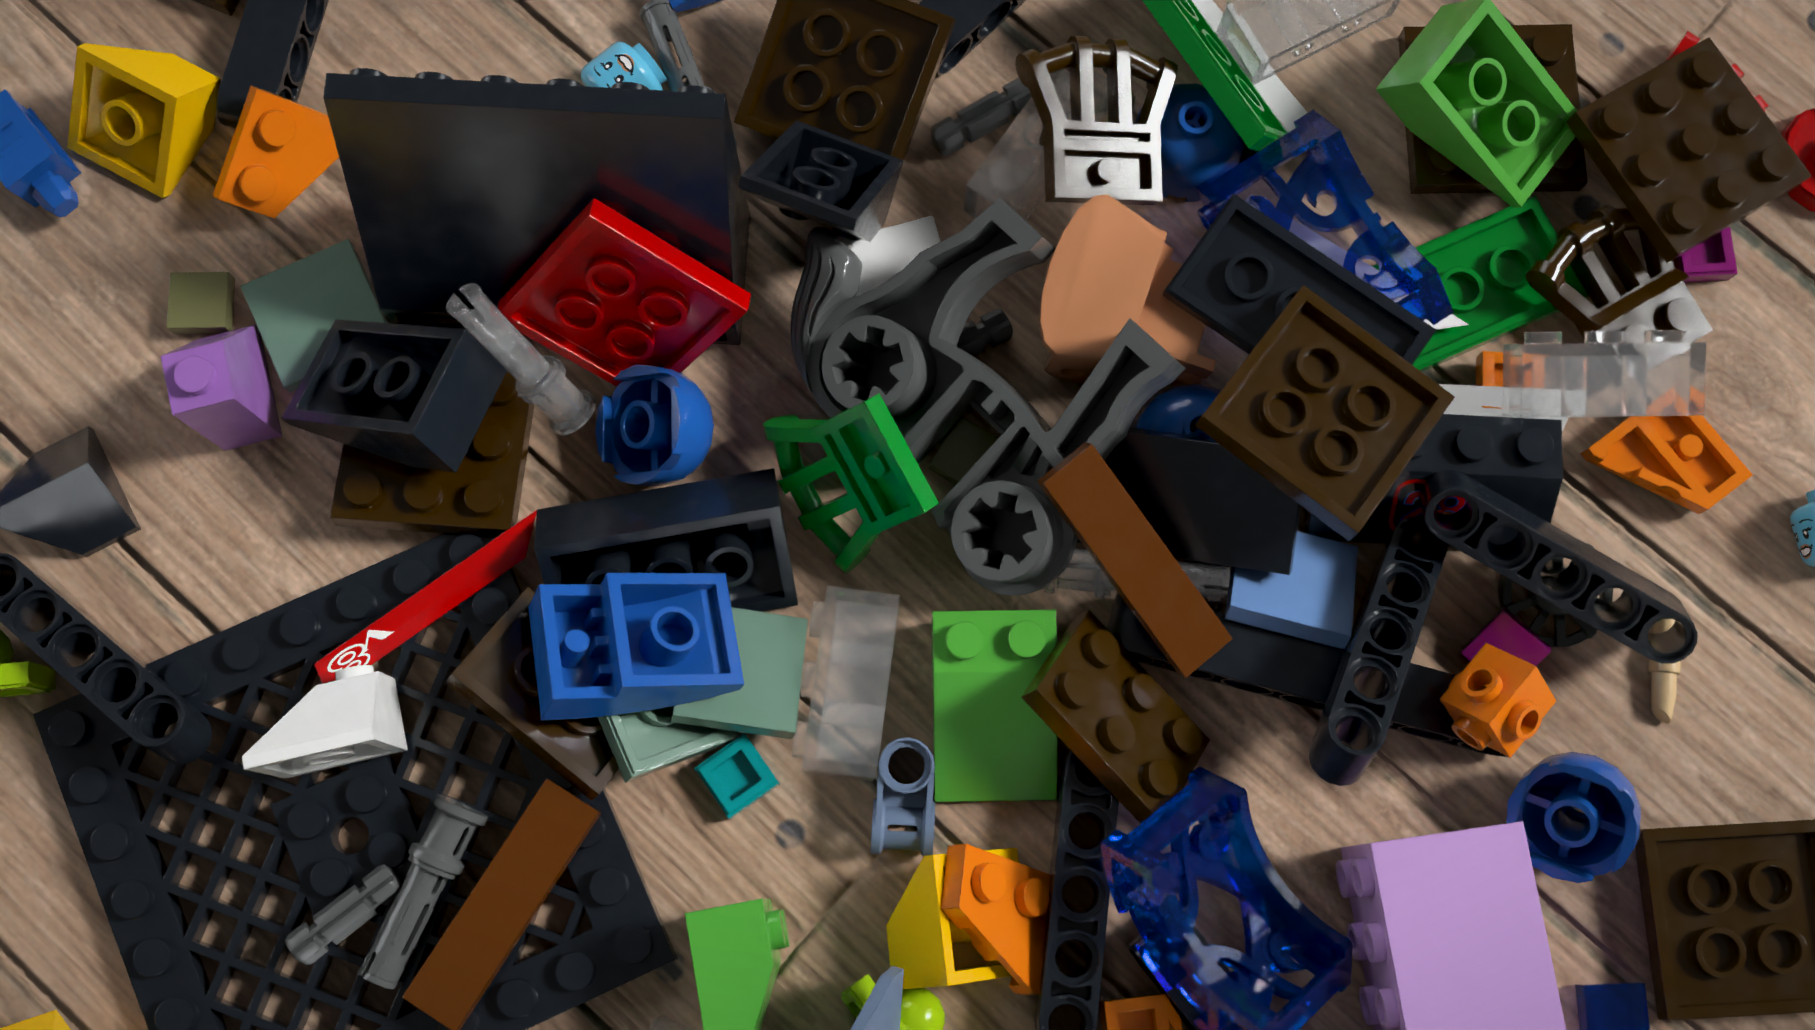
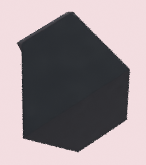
(68, 497)

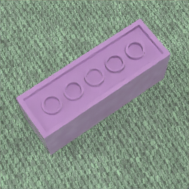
(1450, 932)

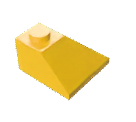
(140, 113)
(927, 941)

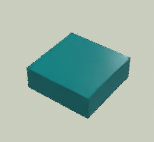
(737, 776)

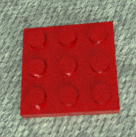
(621, 298)

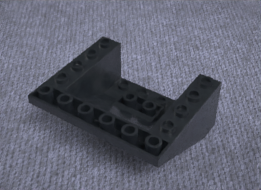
(489, 173)

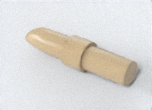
(1663, 680)

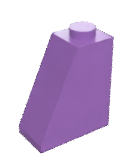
(223, 388)

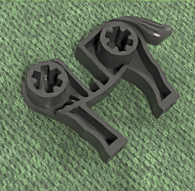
(905, 348)

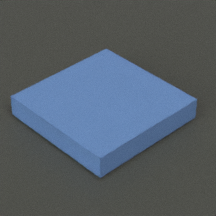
(1309, 602)

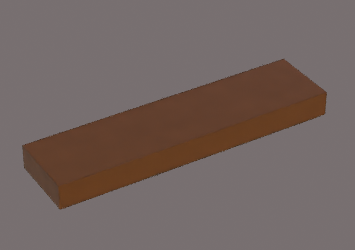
(1134, 559)
(501, 905)

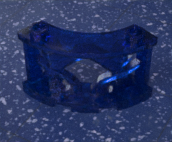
(1333, 172)
(1275, 922)

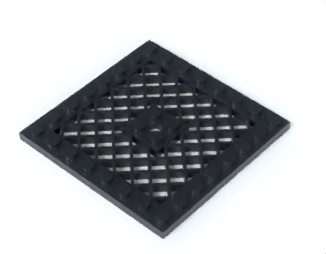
(144, 893)

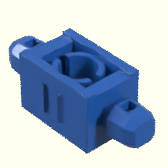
(34, 161)

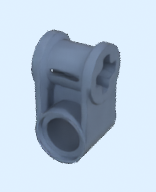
(904, 804)

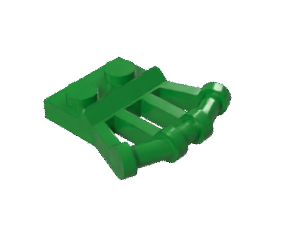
(872, 465)

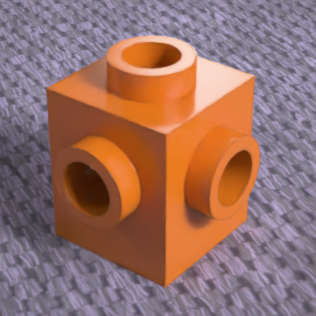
(1497, 701)

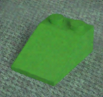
(1481, 99)
(983, 731)
(736, 961)

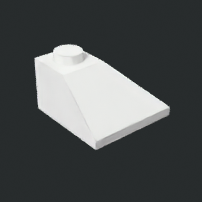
(333, 726)

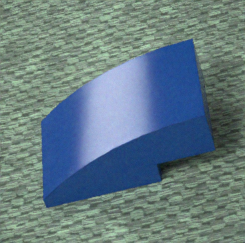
(633, 643)

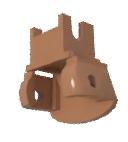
(1101, 275)

